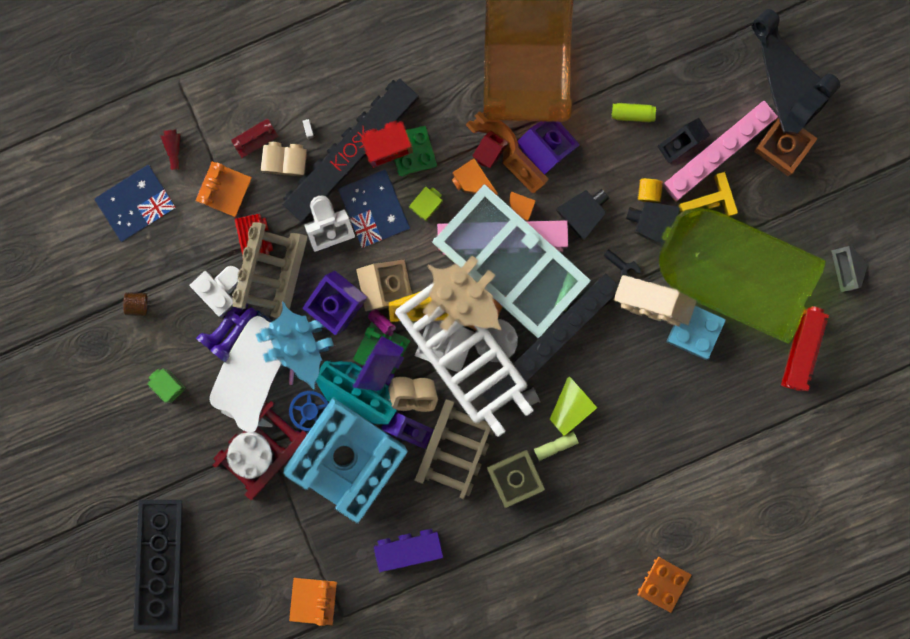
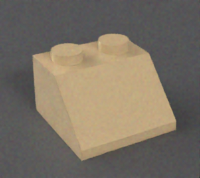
(383, 283)

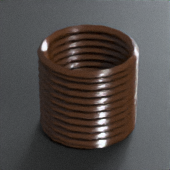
(135, 304)

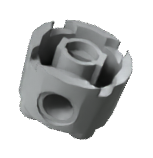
(505, 338)

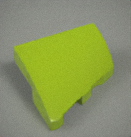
(571, 407)

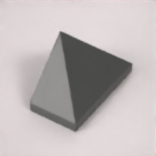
(849, 268)

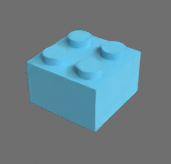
(699, 335)

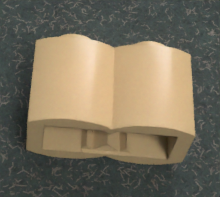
(284, 159)
(413, 394)

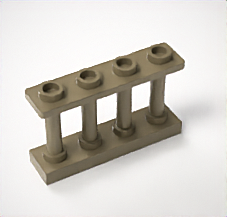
(290, 268)
(434, 452)

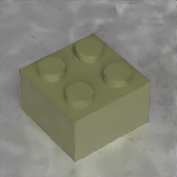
(515, 478)

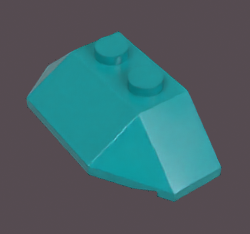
(337, 382)

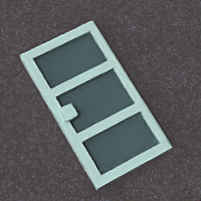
(529, 273)

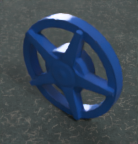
(308, 410)

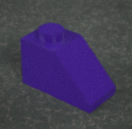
(408, 430)

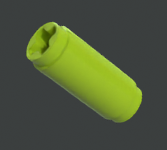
(633, 112)

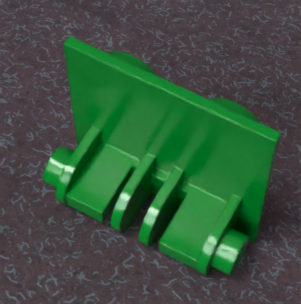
(422, 155)
(370, 340)

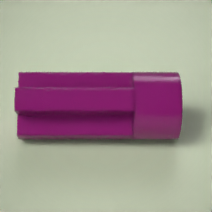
(381, 322)

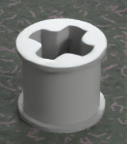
(531, 396)

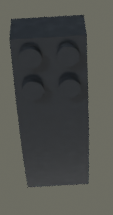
(158, 567)

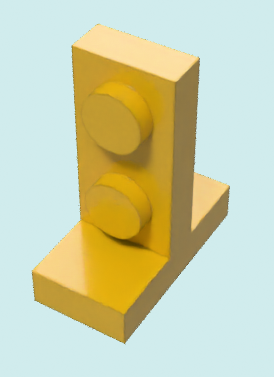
(713, 200)

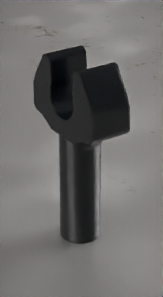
(621, 264)

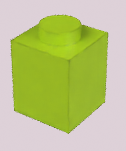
(426, 203)

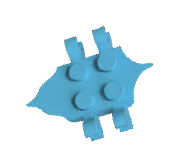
(295, 344)

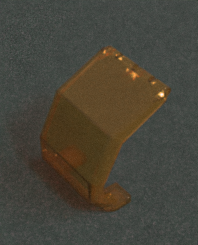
(527, 60)

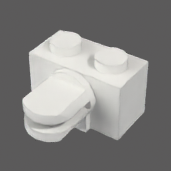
(328, 227)
(216, 290)

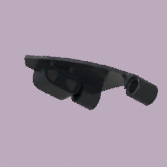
(794, 86)

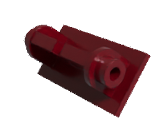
(254, 138)

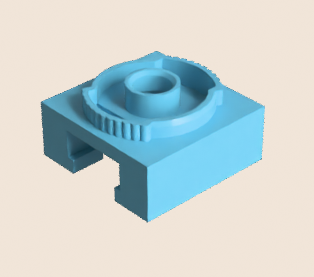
(349, 485)

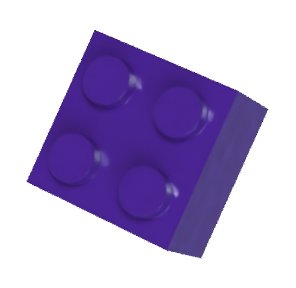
(335, 302)

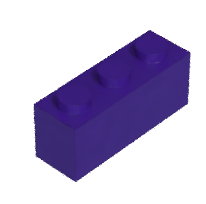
(408, 550)

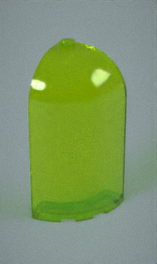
(739, 271)

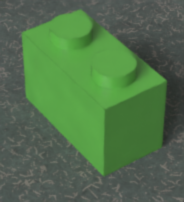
(166, 385)

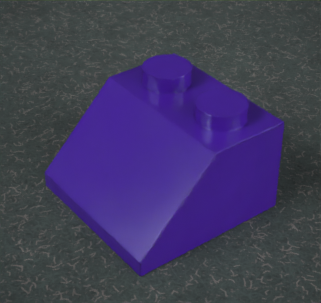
(547, 144)
(380, 365)

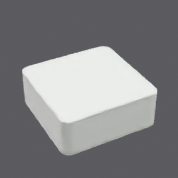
(308, 129)

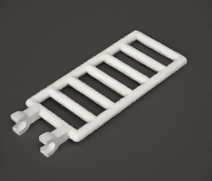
(439, 364)

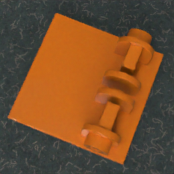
(223, 189)
(664, 584)
(313, 601)

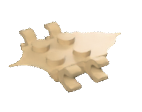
(462, 297)

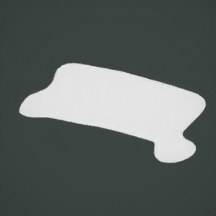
(245, 377)

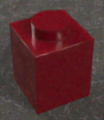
(490, 149)

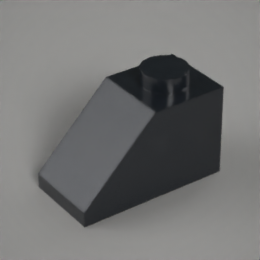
(683, 140)

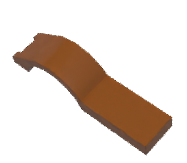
(513, 157)

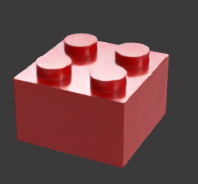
(386, 144)

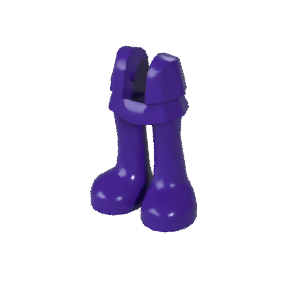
(234, 316)

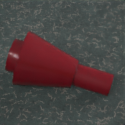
(171, 142)

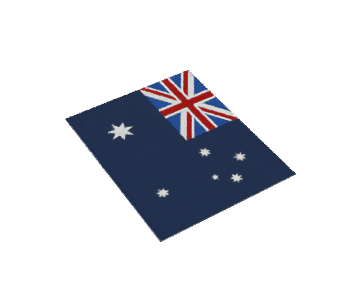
(134, 203)
(373, 208)

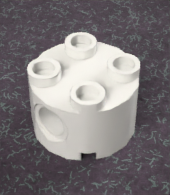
(249, 454)

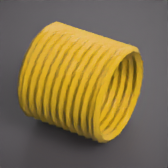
(650, 190)

